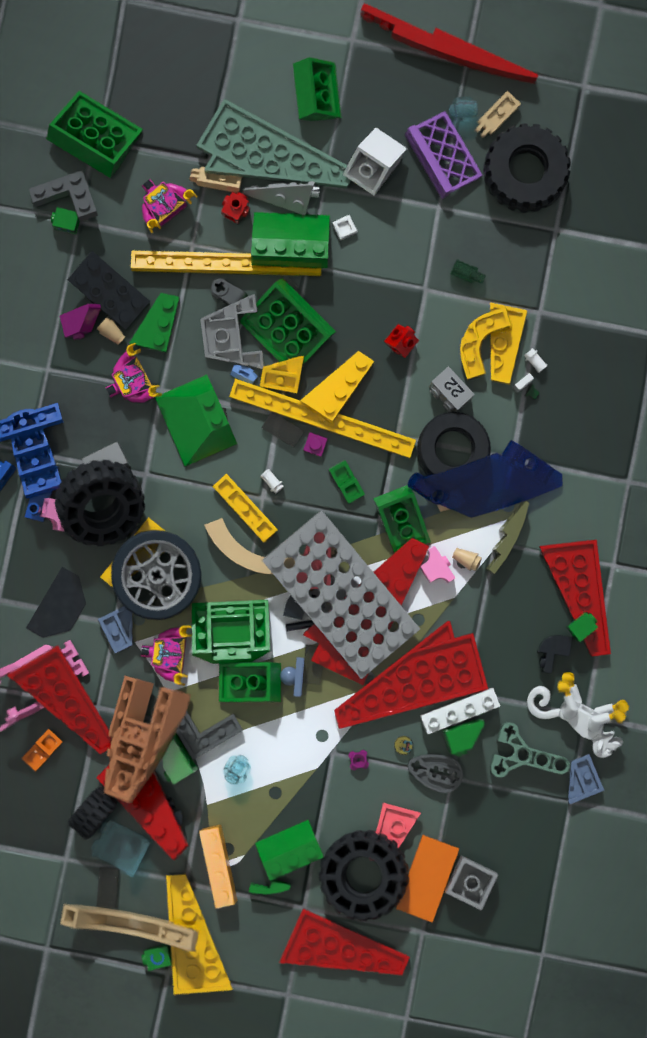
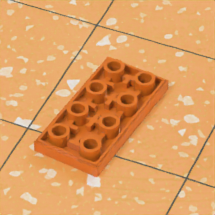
(428, 878)

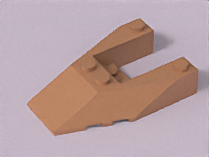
(139, 745)

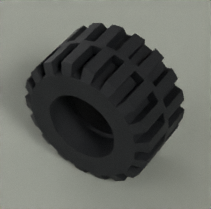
(92, 813)

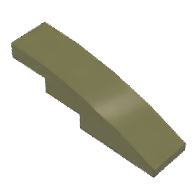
(511, 531)

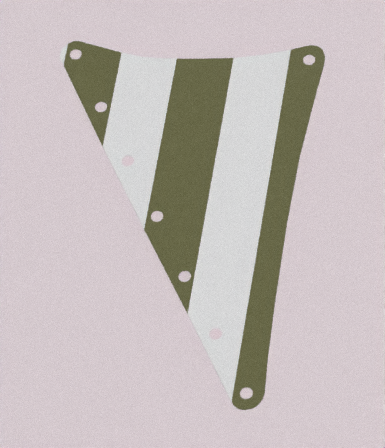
(282, 735)

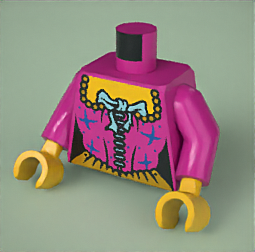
(163, 202)
(131, 379)
(169, 653)

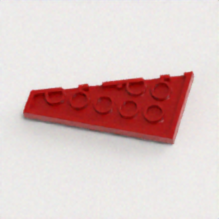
(579, 579)
(59, 690)
(155, 815)
(331, 945)

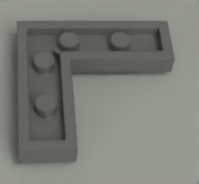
(73, 185)
(200, 743)

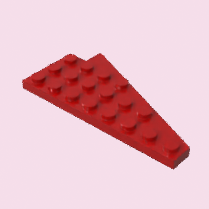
(397, 576)
(425, 675)

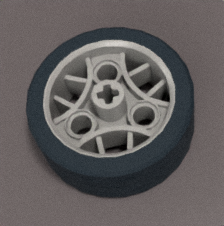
(177, 600)

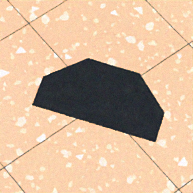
(59, 606)

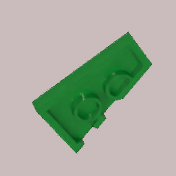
(158, 324)

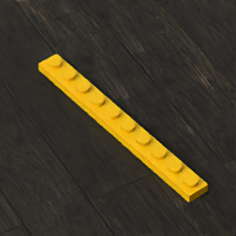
(209, 263)
(341, 425)

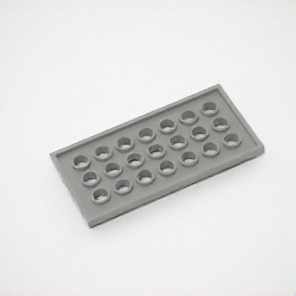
(327, 593)

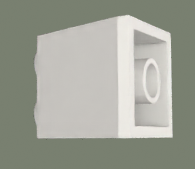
(374, 161)

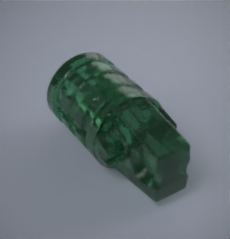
(467, 272)

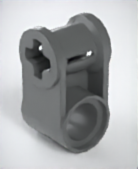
(230, 294)

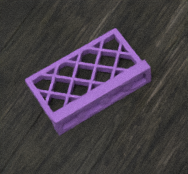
(428, 158)

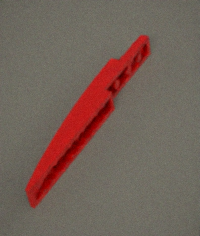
(447, 46)

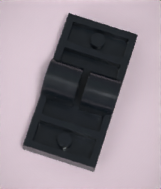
(109, 289)

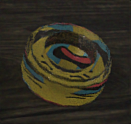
(403, 745)

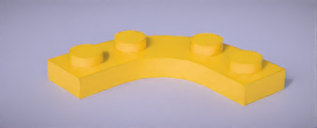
(473, 339)

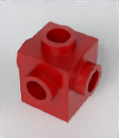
(235, 213)
(402, 340)

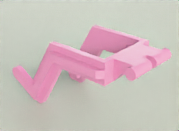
(69, 652)

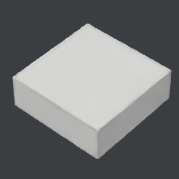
(344, 227)
(523, 383)

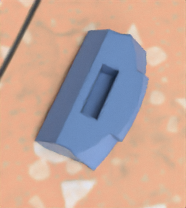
(243, 373)

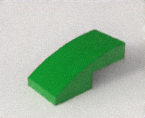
(346, 481)
(275, 887)

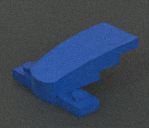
(32, 449)

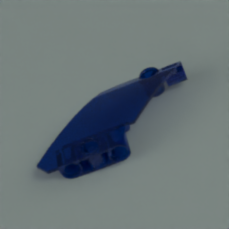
(489, 482)

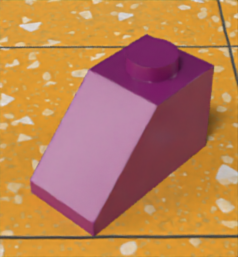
(79, 321)

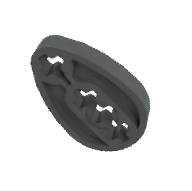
(442, 762)

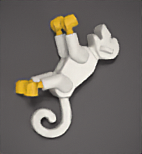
(584, 720)

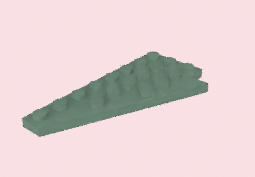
(256, 149)

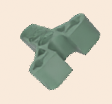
(517, 744)

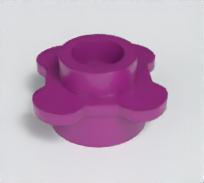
(363, 761)

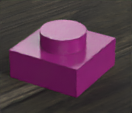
(315, 444)

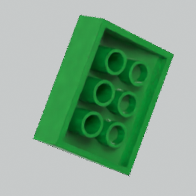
(93, 134)
(290, 240)
(287, 324)

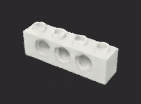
(459, 710)

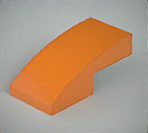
(42, 750)

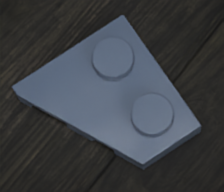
(118, 629)
(583, 779)

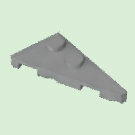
(288, 196)

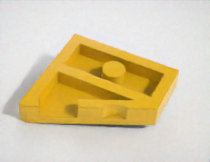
(283, 375)

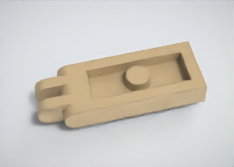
(497, 114)
(215, 181)

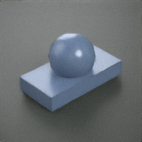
(291, 676)

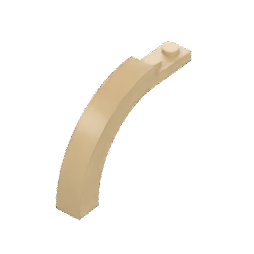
(234, 551)
(129, 923)

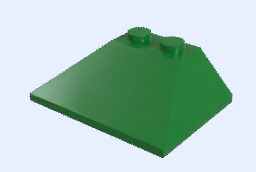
(196, 420)
(230, 631)

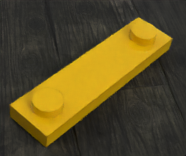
(245, 508)

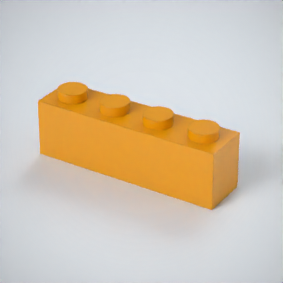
(218, 866)

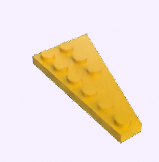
(196, 969)

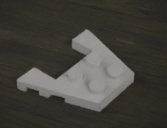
(223, 336)

